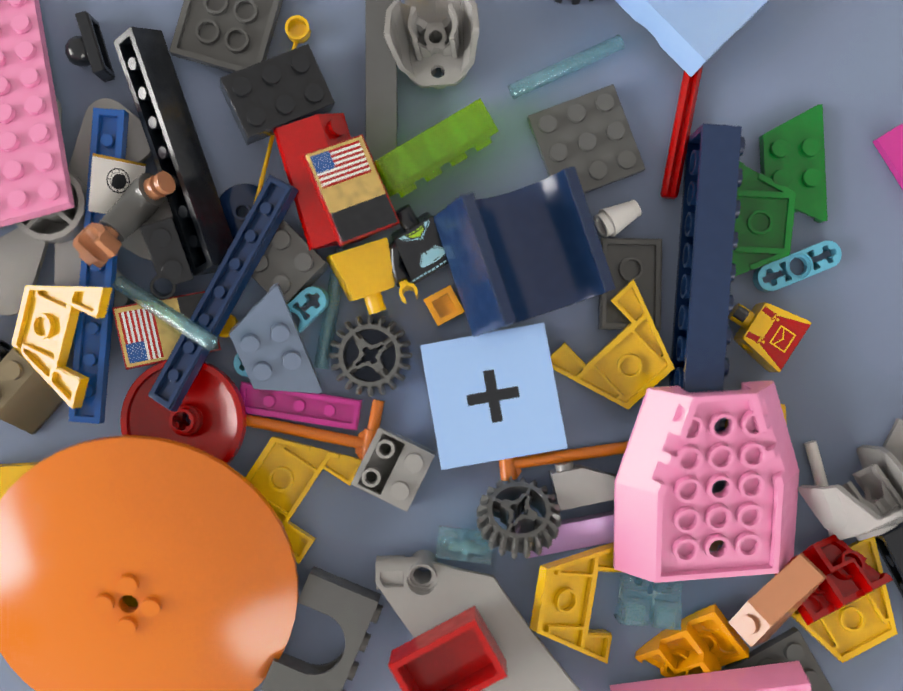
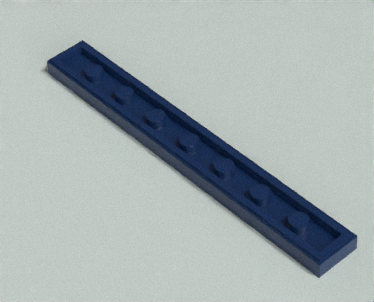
(224, 290)

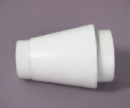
(615, 218)

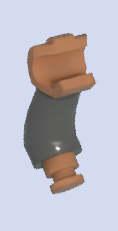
(137, 204)

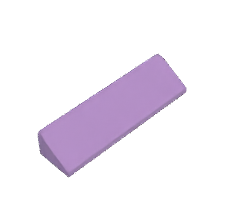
(582, 533)

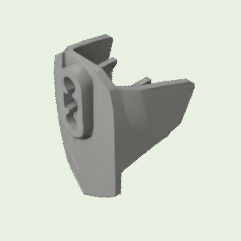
(433, 36)
(844, 509)

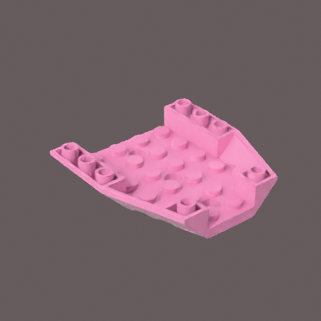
(667, 476)

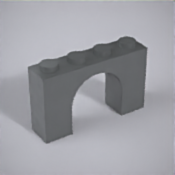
(353, 610)

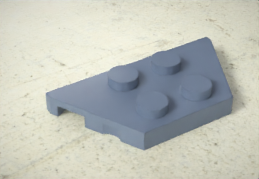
(273, 347)

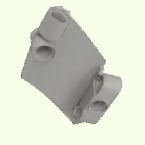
(445, 591)

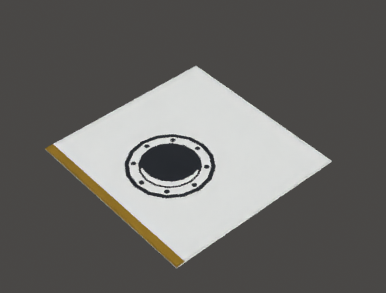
(110, 180)

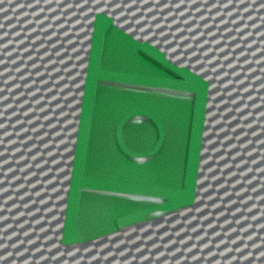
(796, 158)
(763, 221)

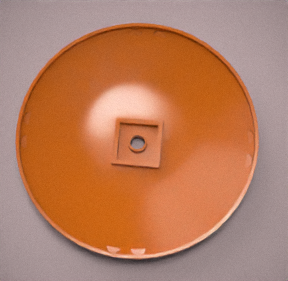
(151, 525)

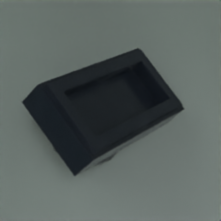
(90, 48)

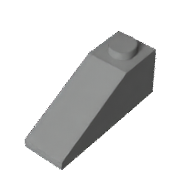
(580, 485)

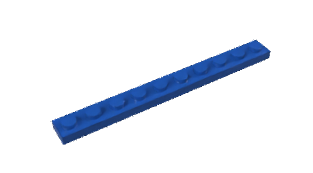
(91, 333)

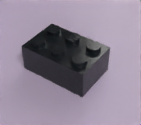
(276, 93)

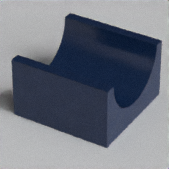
(523, 252)

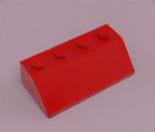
(293, 142)

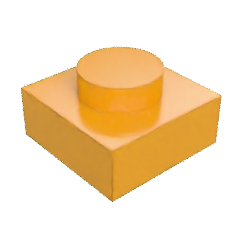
(444, 305)

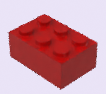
(450, 657)

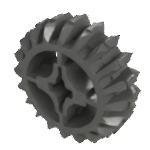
(363, 344)
(529, 530)

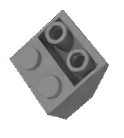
(393, 468)

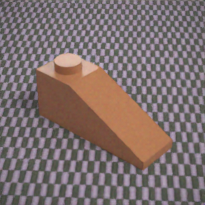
(777, 601)

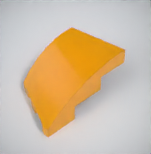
(699, 647)

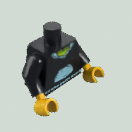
(415, 250)

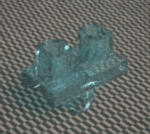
(462, 545)

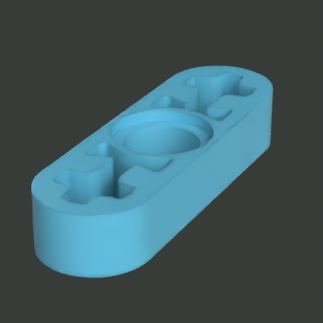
(809, 266)

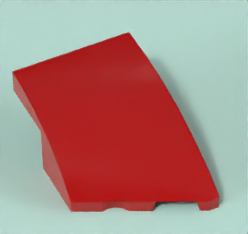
(846, 578)

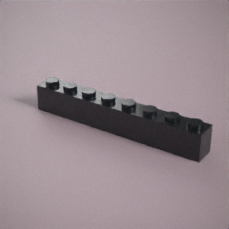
(175, 147)

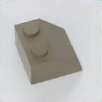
(24, 395)

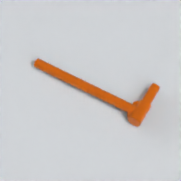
(359, 442)
(513, 466)

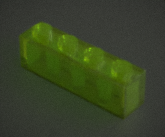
(435, 147)

